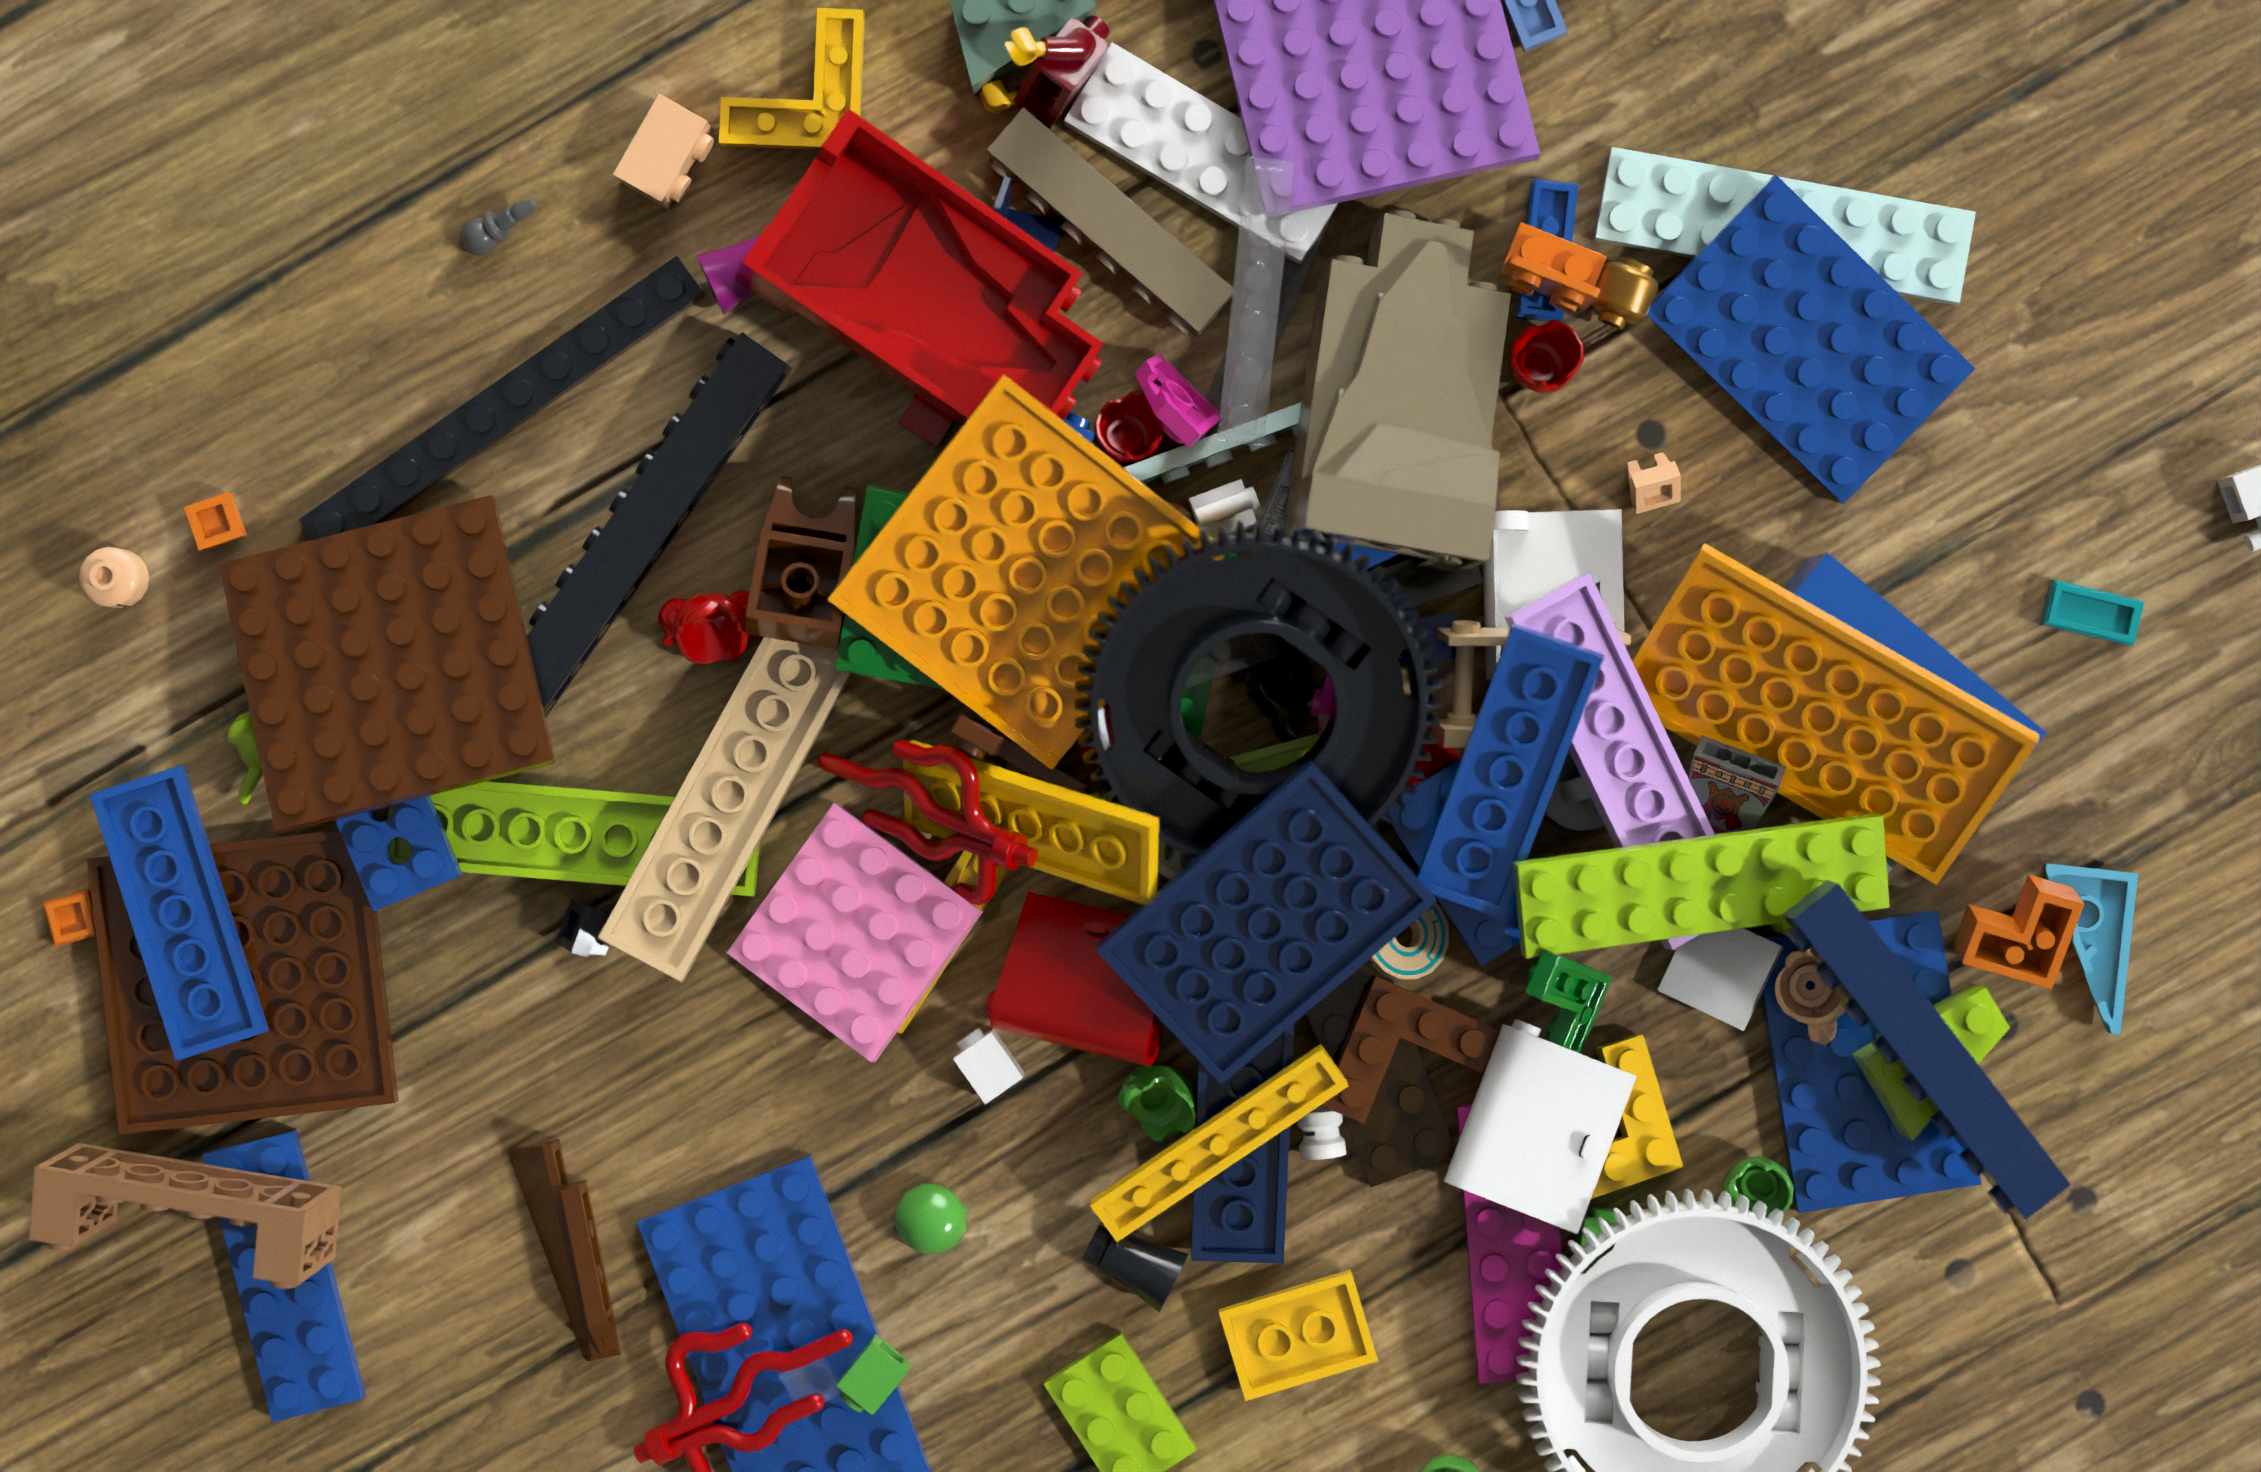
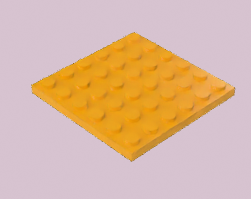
(1007, 563)

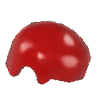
(1546, 356)
(1128, 429)

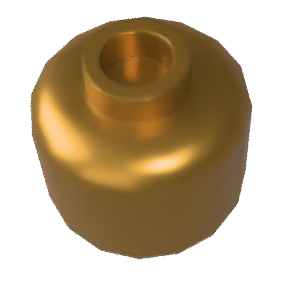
(1624, 293)

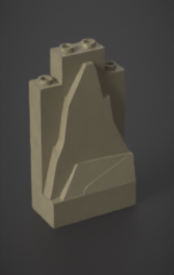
(1402, 399)

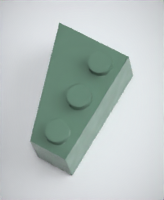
(987, 26)

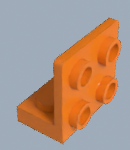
(1552, 268)

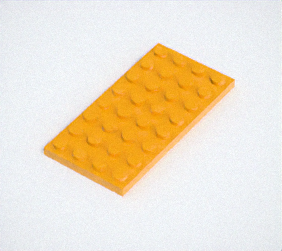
(1832, 706)

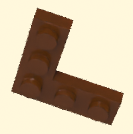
(981, 740)
(1395, 1014)

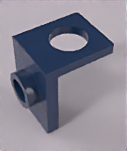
(1040, 228)

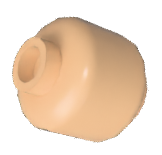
(114, 577)

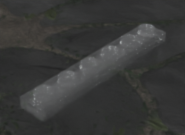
(1255, 300)

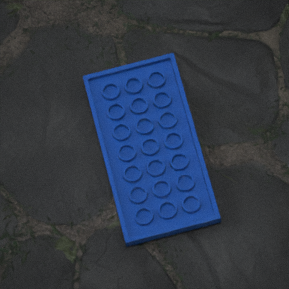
(780, 1264)

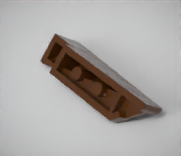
(570, 1243)

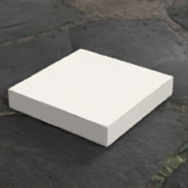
(1722, 973)

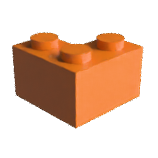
(2027, 943)

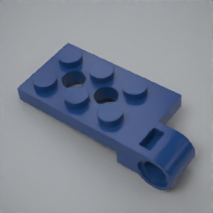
(379, 874)

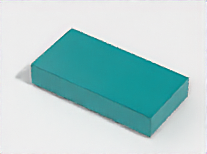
(2092, 613)

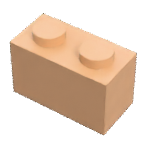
(665, 152)

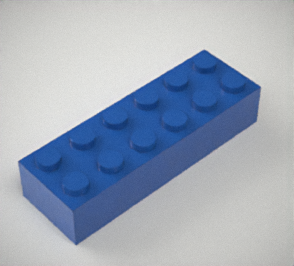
(1847, 598)

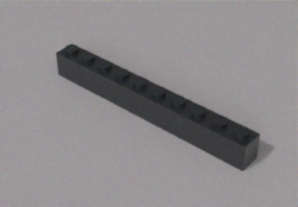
(651, 512)

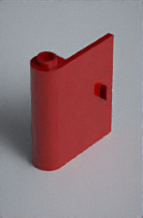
(1065, 991)

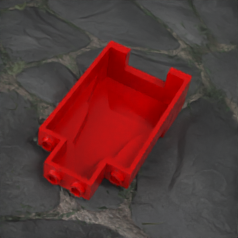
(921, 277)

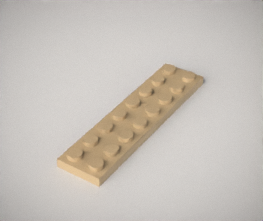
(725, 805)

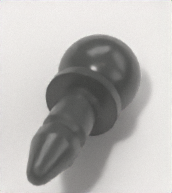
(481, 235)

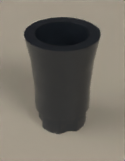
(1136, 1264)

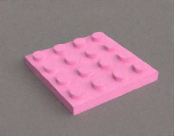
(854, 932)

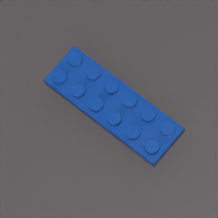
(1508, 769)
(179, 912)
(296, 1331)

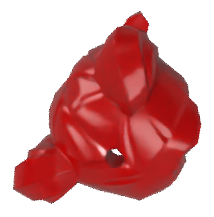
(707, 626)

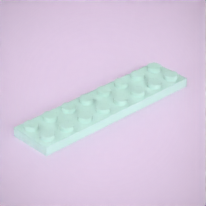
(1684, 204)

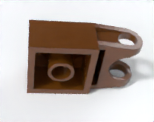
(803, 553)

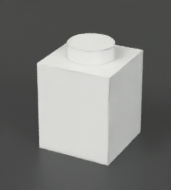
(987, 1064)

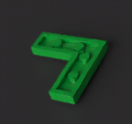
(1575, 989)

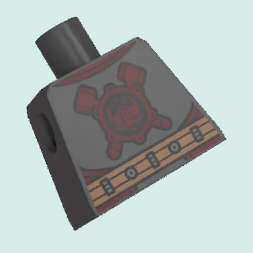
(1733, 785)

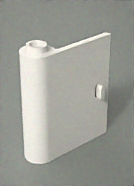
(1544, 550)
(1531, 1125)

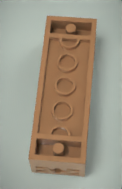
(82, 1186)

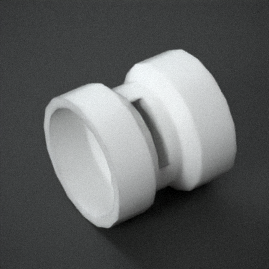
(1321, 1135)

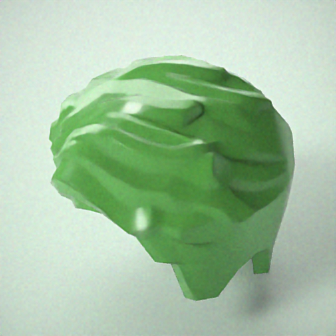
(1160, 1100)

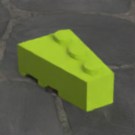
(1974, 1021)

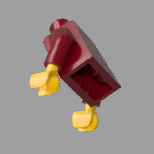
(1057, 73)

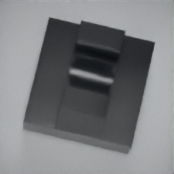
(580, 929)

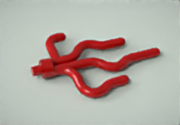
(975, 831)
(685, 1432)

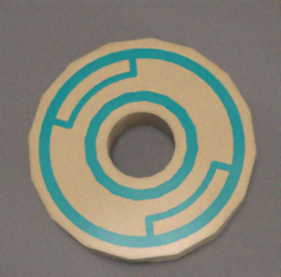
(1423, 953)

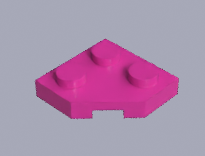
(1176, 402)

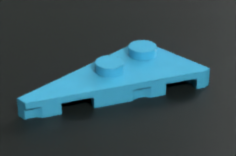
(2102, 933)

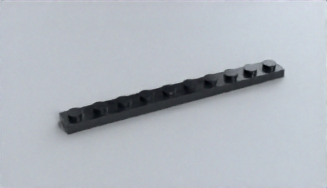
(508, 402)

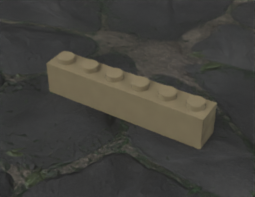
(1109, 223)

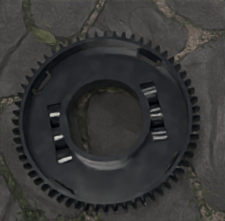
(1284, 589)

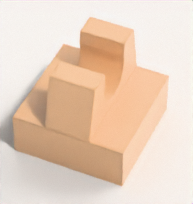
(1654, 486)

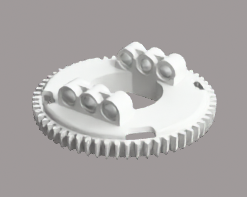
(1678, 1252)

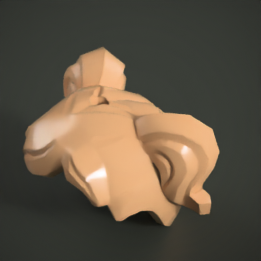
(1814, 1007)

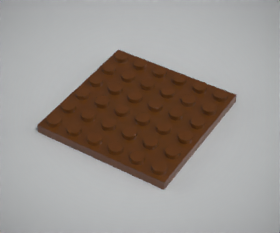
(386, 664)
(316, 977)

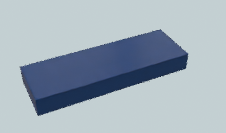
(1553, 211)

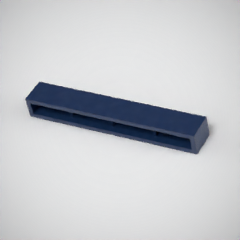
(1925, 1050)

